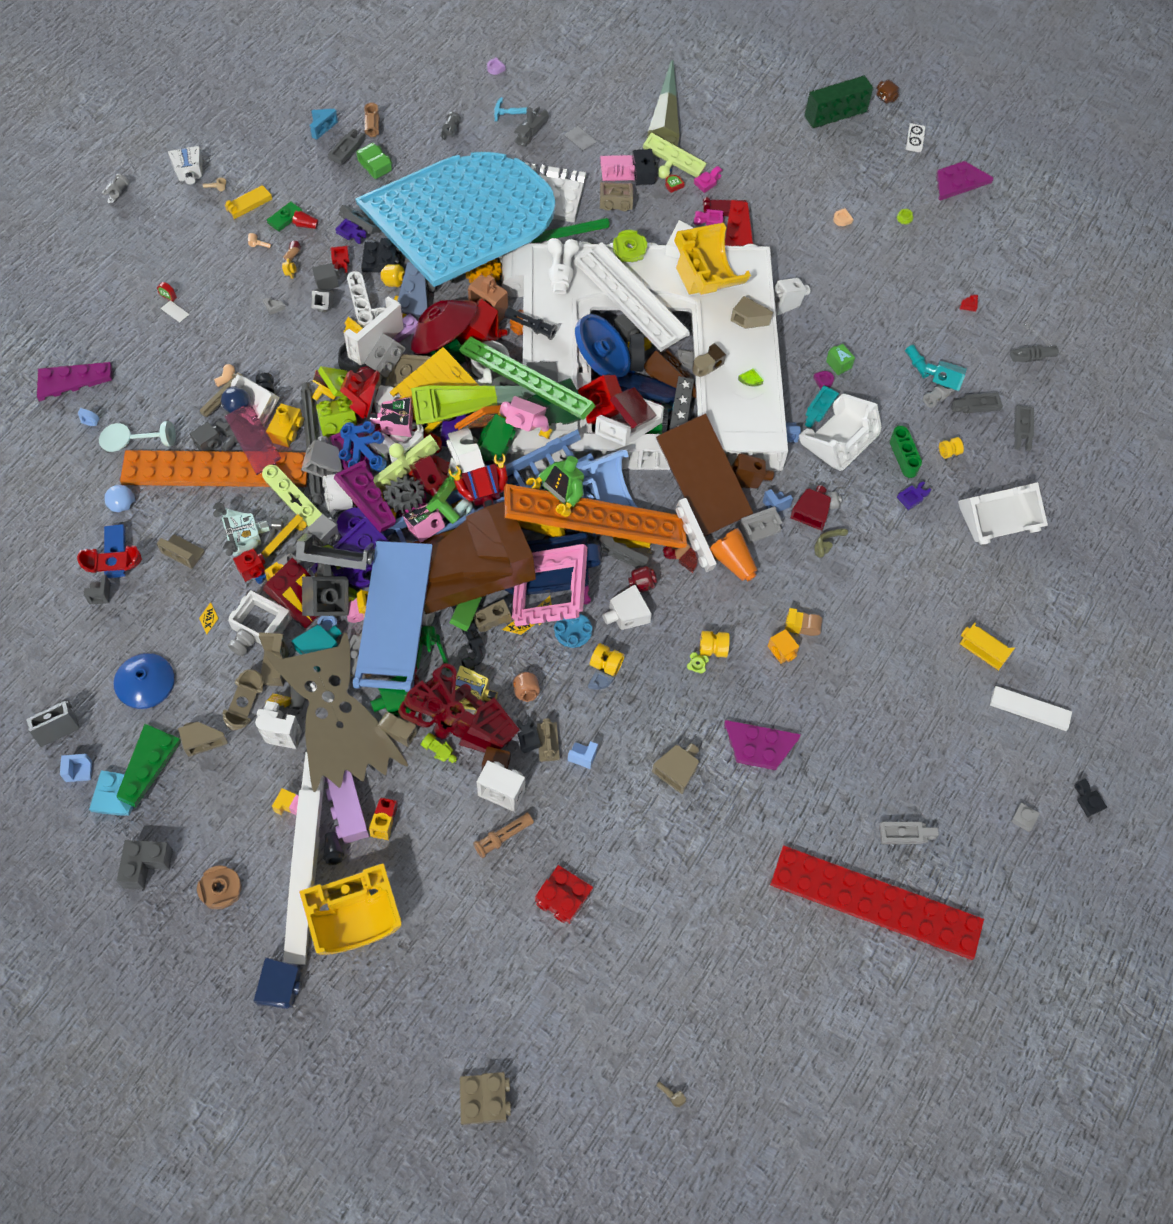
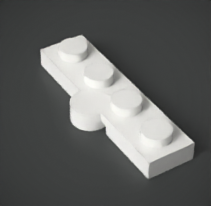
(695, 535)

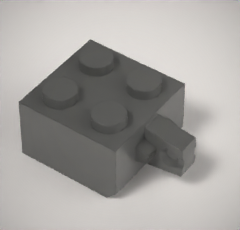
(324, 593)

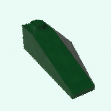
(555, 413)

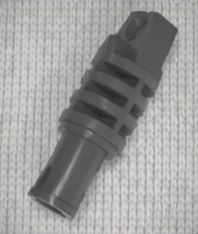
(1033, 353)

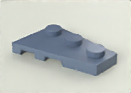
(413, 292)

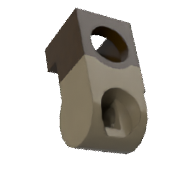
(708, 362)

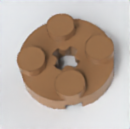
(209, 881)

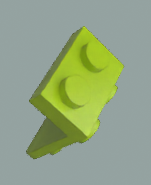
(334, 415)

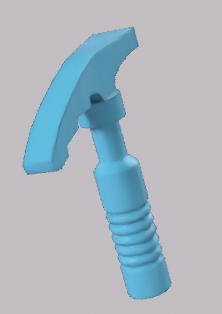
(500, 111)

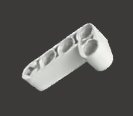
(360, 300)

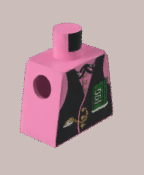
(395, 417)
(423, 523)

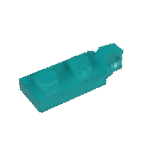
(820, 406)

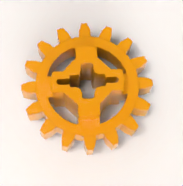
(485, 270)

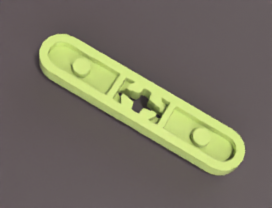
(284, 487)

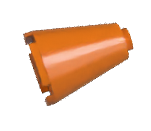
(735, 555)

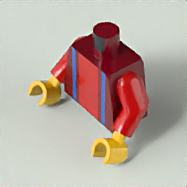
(482, 484)

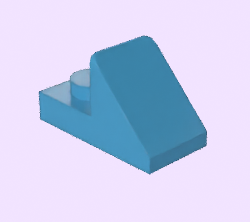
(322, 121)

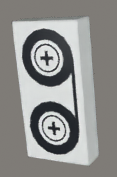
(915, 137)

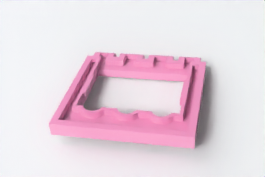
(549, 560)

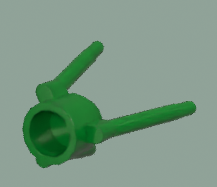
(429, 637)

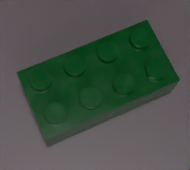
(838, 101)

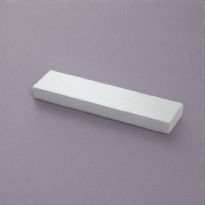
(1031, 708)

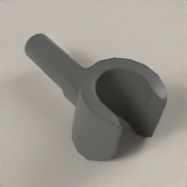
(276, 524)

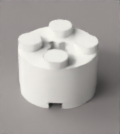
(335, 496)

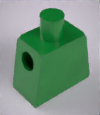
(390, 698)

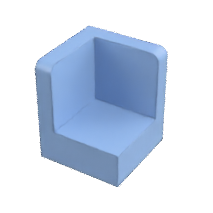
(583, 754)
(76, 767)

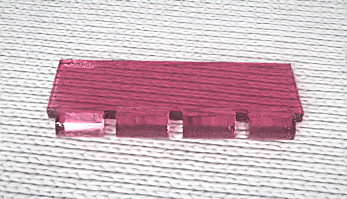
(253, 438)

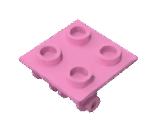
(617, 168)

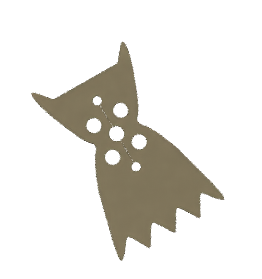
(328, 747)

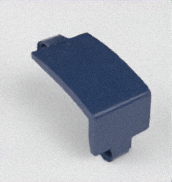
(559, 579)

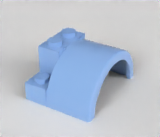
(605, 480)

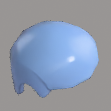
(119, 498)

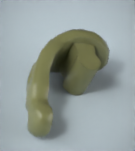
(822, 548)

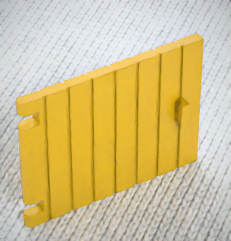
(436, 371)

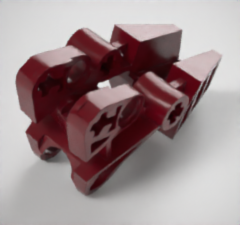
(438, 698)

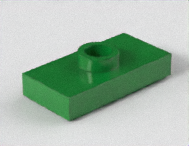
(283, 216)

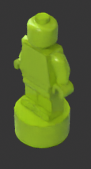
(442, 752)

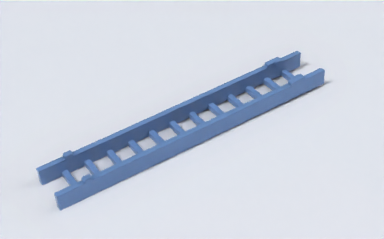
(512, 468)

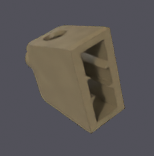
(677, 766)

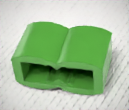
(374, 160)

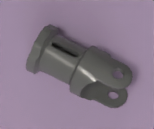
(450, 125)

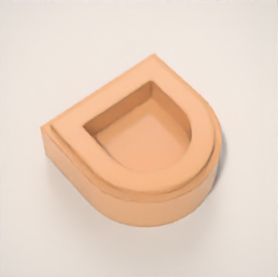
(842, 218)

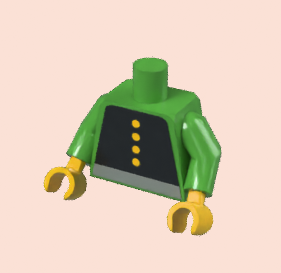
(563, 482)

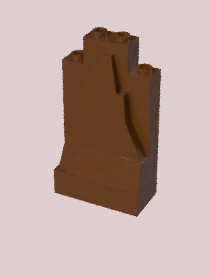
(477, 559)

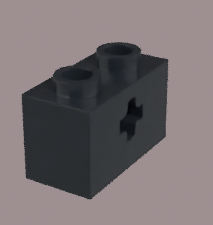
(644, 167)

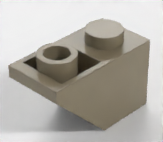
(751, 314)

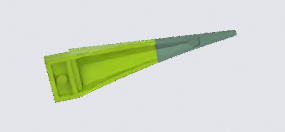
(446, 402)

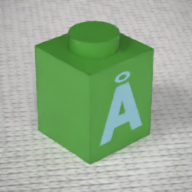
(840, 359)

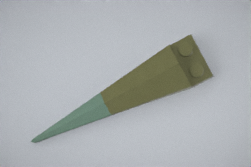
(665, 117)

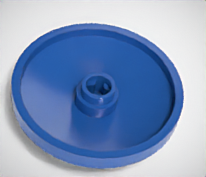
(602, 346)

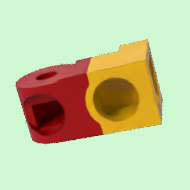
(383, 819)

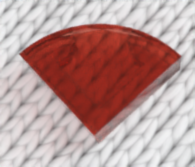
(689, 560)

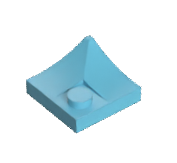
(105, 793)

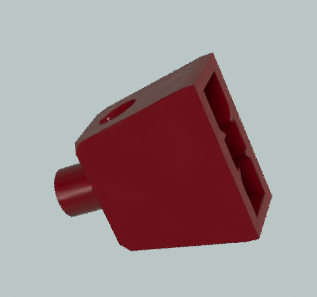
(422, 469)
(812, 508)

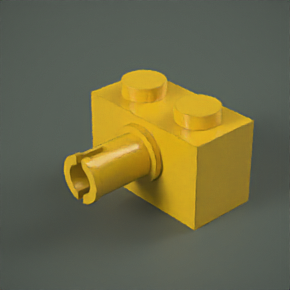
(285, 425)

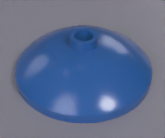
(145, 690)

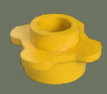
(289, 268)

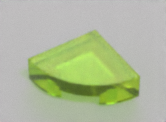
(751, 378)

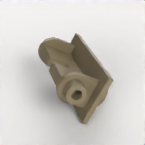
(549, 739)

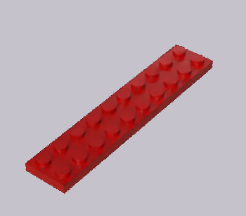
(878, 902)

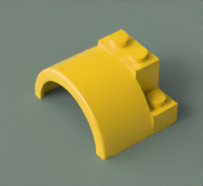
(704, 260)
(353, 913)

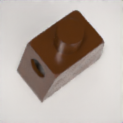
(751, 471)

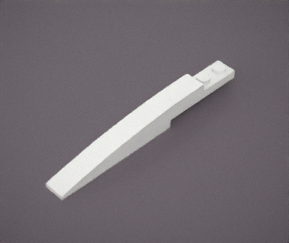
(303, 867)

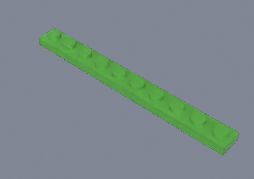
(527, 378)

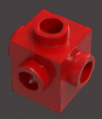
(249, 564)

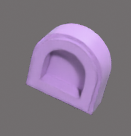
(495, 66)

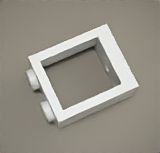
(278, 625)

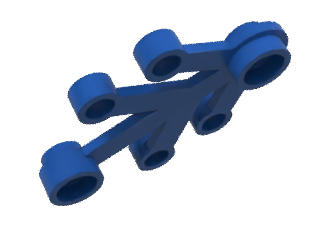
(350, 432)

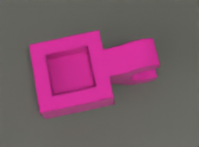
(707, 181)
(710, 217)

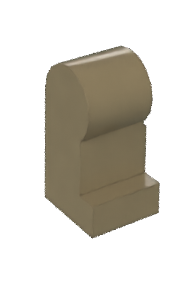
(492, 616)
(398, 729)

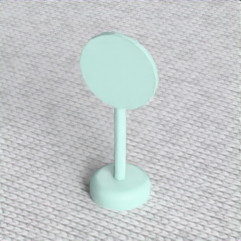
(118, 435)

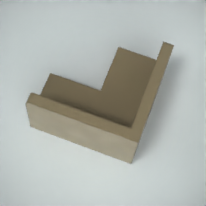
(275, 644)

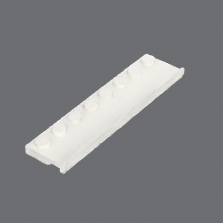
(631, 297)

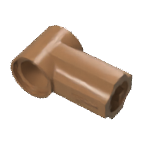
(371, 119)

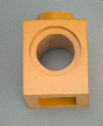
(783, 646)

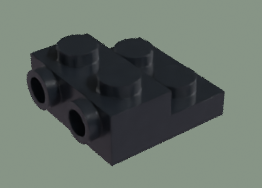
(378, 255)

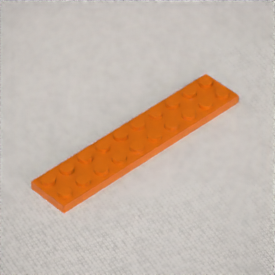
(203, 468)
(595, 517)

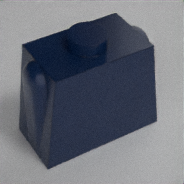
(278, 984)

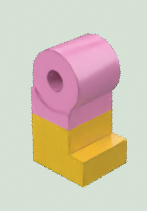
(357, 608)
(285, 801)

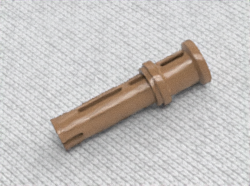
(493, 837)

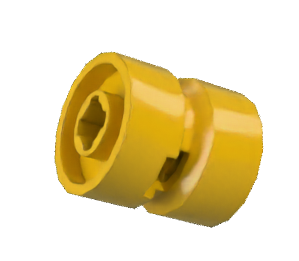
(714, 644)
(613, 661)

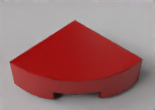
(970, 303)

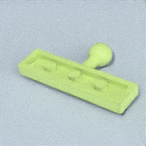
(673, 156)
(401, 466)

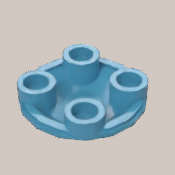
(574, 631)

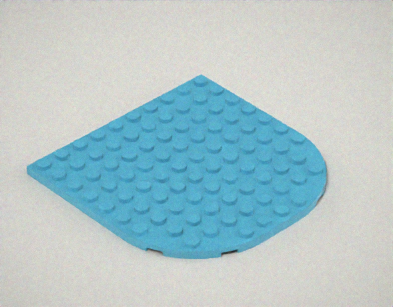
(461, 212)

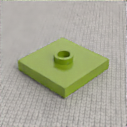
(333, 379)

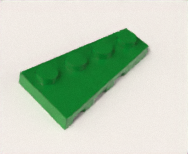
(147, 761)

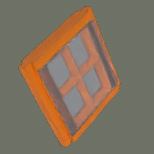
(479, 418)

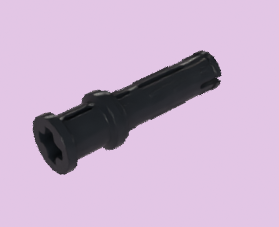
(538, 326)

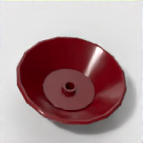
(442, 324)

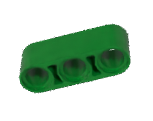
(905, 451)

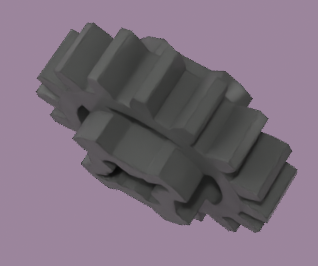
(404, 494)

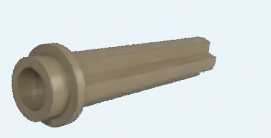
(215, 401)

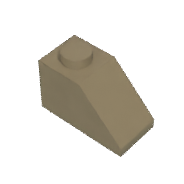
(200, 738)

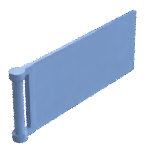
(394, 614)

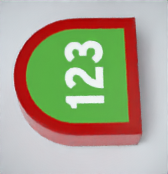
(674, 183)
(166, 291)

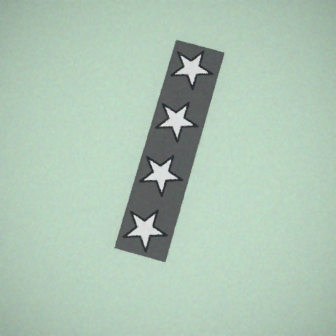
(681, 401)

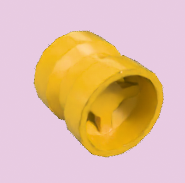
(951, 447)

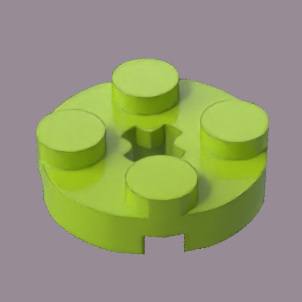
(627, 254)

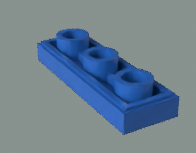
(114, 542)

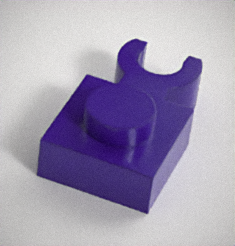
(350, 230)
(911, 497)

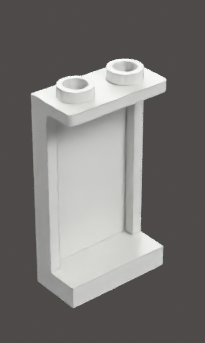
(387, 323)
(620, 431)

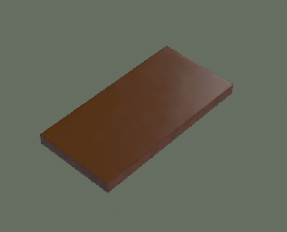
(704, 474)

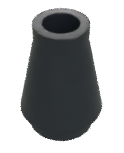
(333, 852)

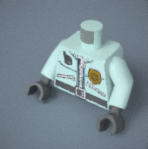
(240, 530)

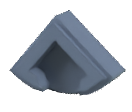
(600, 680)

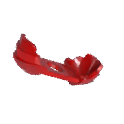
(94, 562)

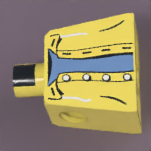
(478, 683)

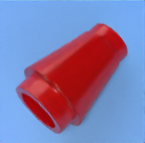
(304, 220)

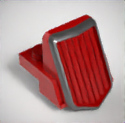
(361, 392)

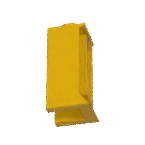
(985, 646)

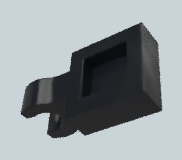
(1089, 801)

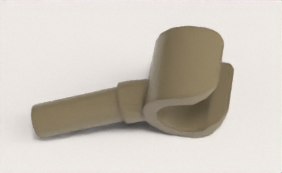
(677, 1099)

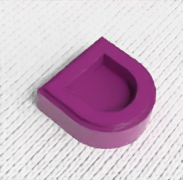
(824, 378)

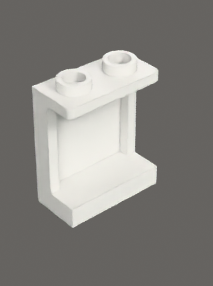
(261, 399)

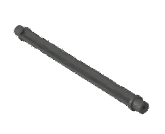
(310, 436)

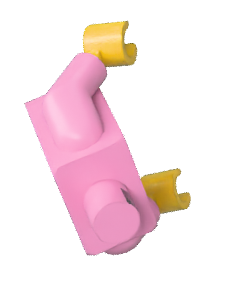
(526, 416)

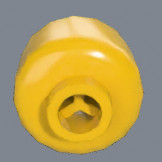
(392, 275)

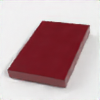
(633, 407)

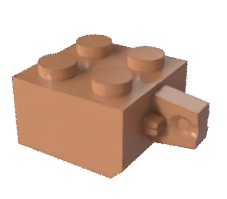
(491, 293)

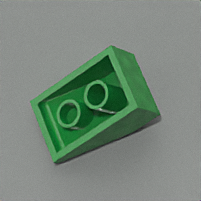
(495, 438)

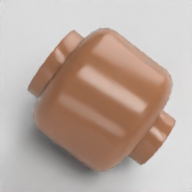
(526, 686)

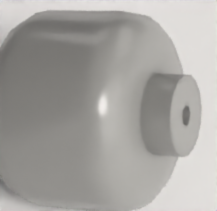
(835, 500)

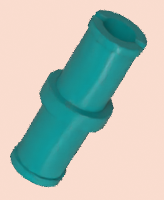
(917, 360)

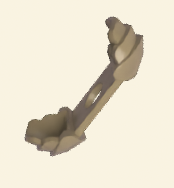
(249, 684)

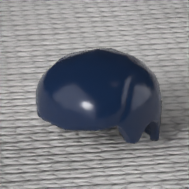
(235, 398)

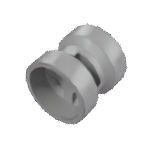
(241, 643)

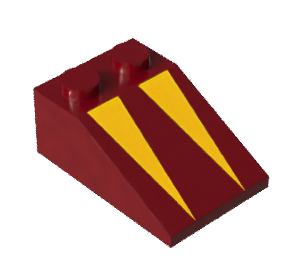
(286, 590)

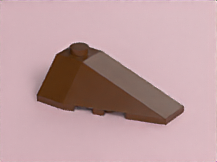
(667, 368)

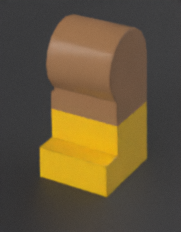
(803, 623)

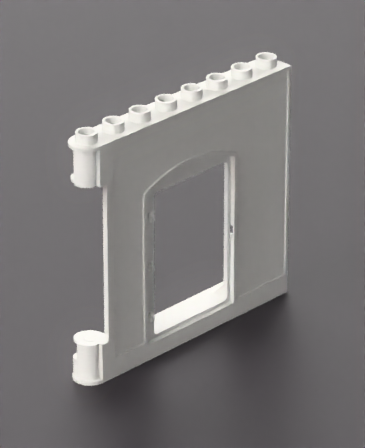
(741, 425)

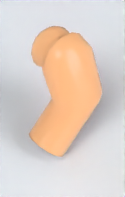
(228, 371)

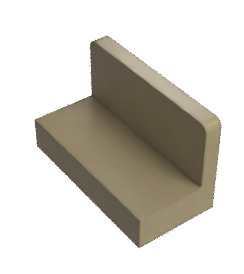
(181, 550)

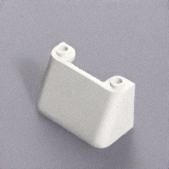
(846, 433)
(1004, 512)

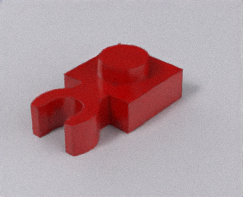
(340, 257)

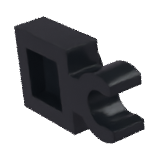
(529, 736)

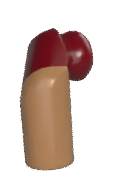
(294, 248)
(670, 553)

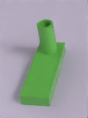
(439, 499)
(464, 614)

